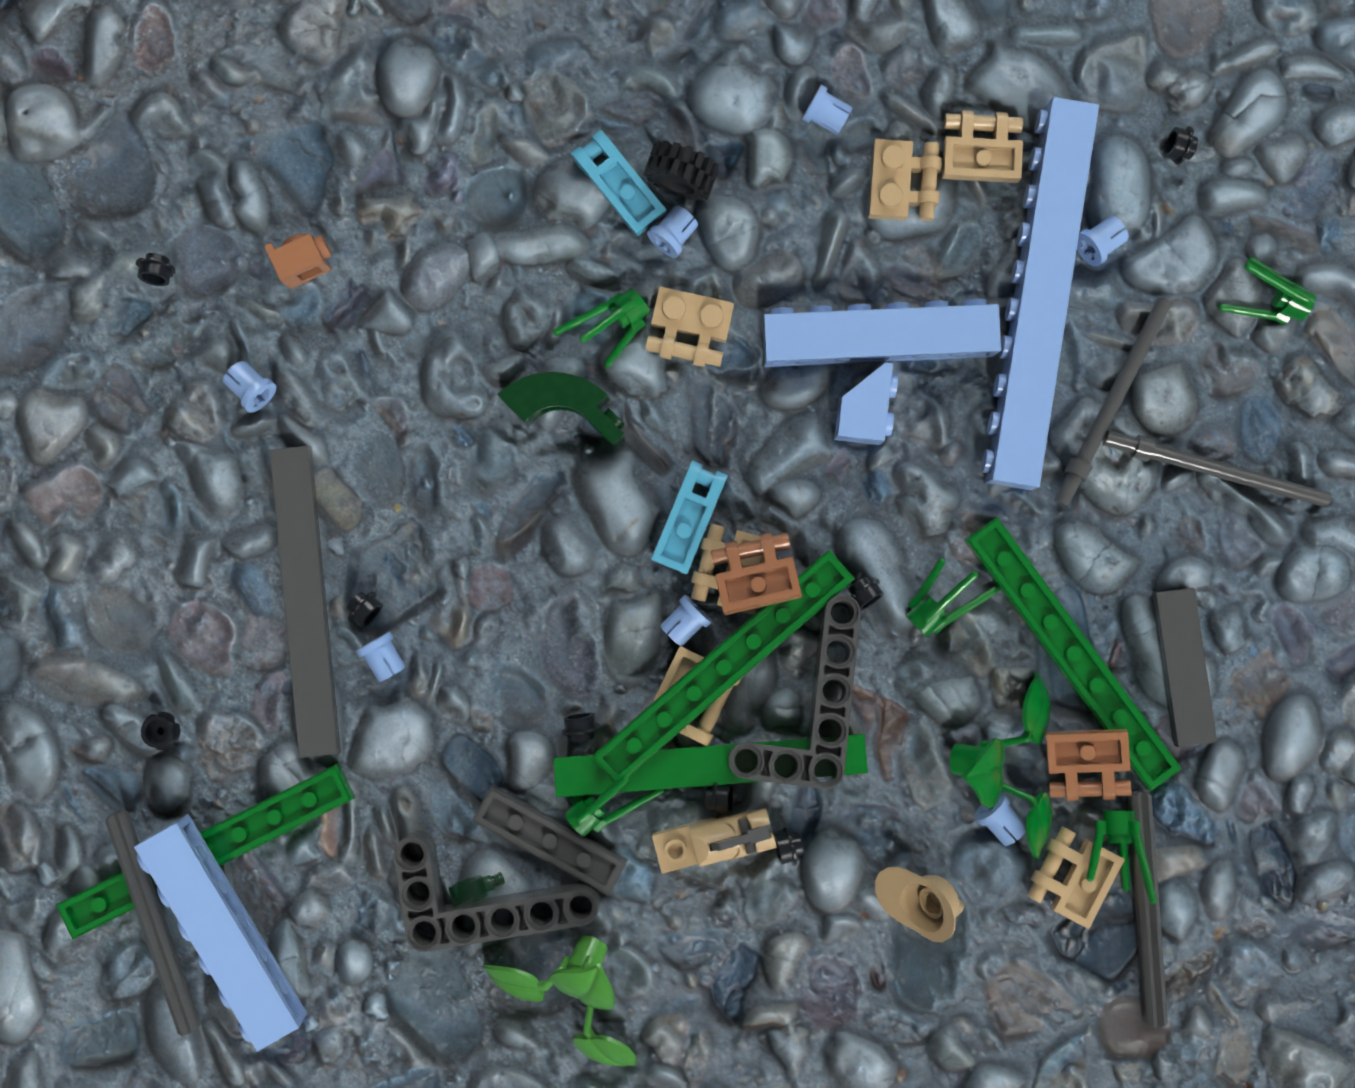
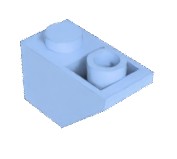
(864, 409)

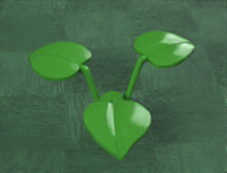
(580, 978)

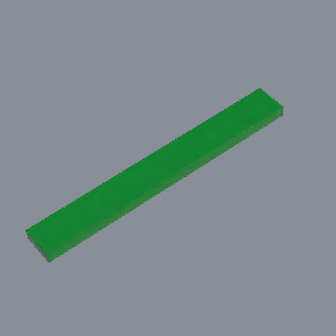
(1070, 650)
(720, 670)
(693, 768)
(225, 840)

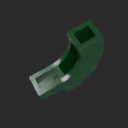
(560, 391)

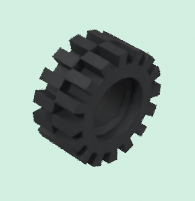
(681, 170)

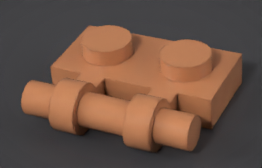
(757, 584)
(1088, 752)

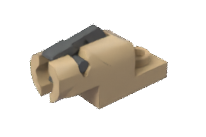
(713, 840)

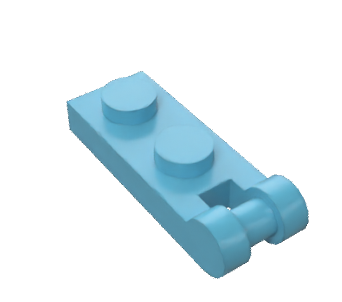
(619, 184)
(688, 519)

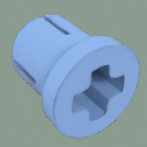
(827, 111)
(673, 231)
(1101, 240)
(249, 386)
(685, 621)
(381, 657)
(1001, 820)

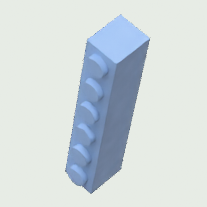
(881, 334)
(221, 932)

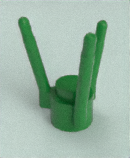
(1290, 299)
(624, 309)
(928, 614)
(588, 812)
(1121, 829)

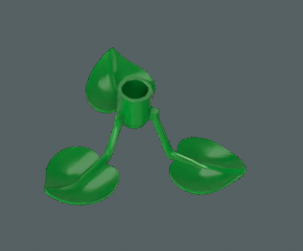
(983, 766)

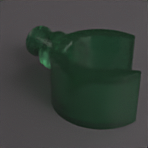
(474, 888)

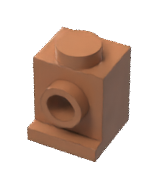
(300, 259)

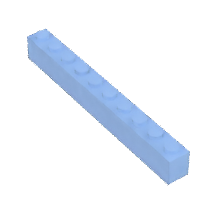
(1041, 294)

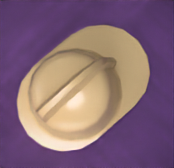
(919, 902)

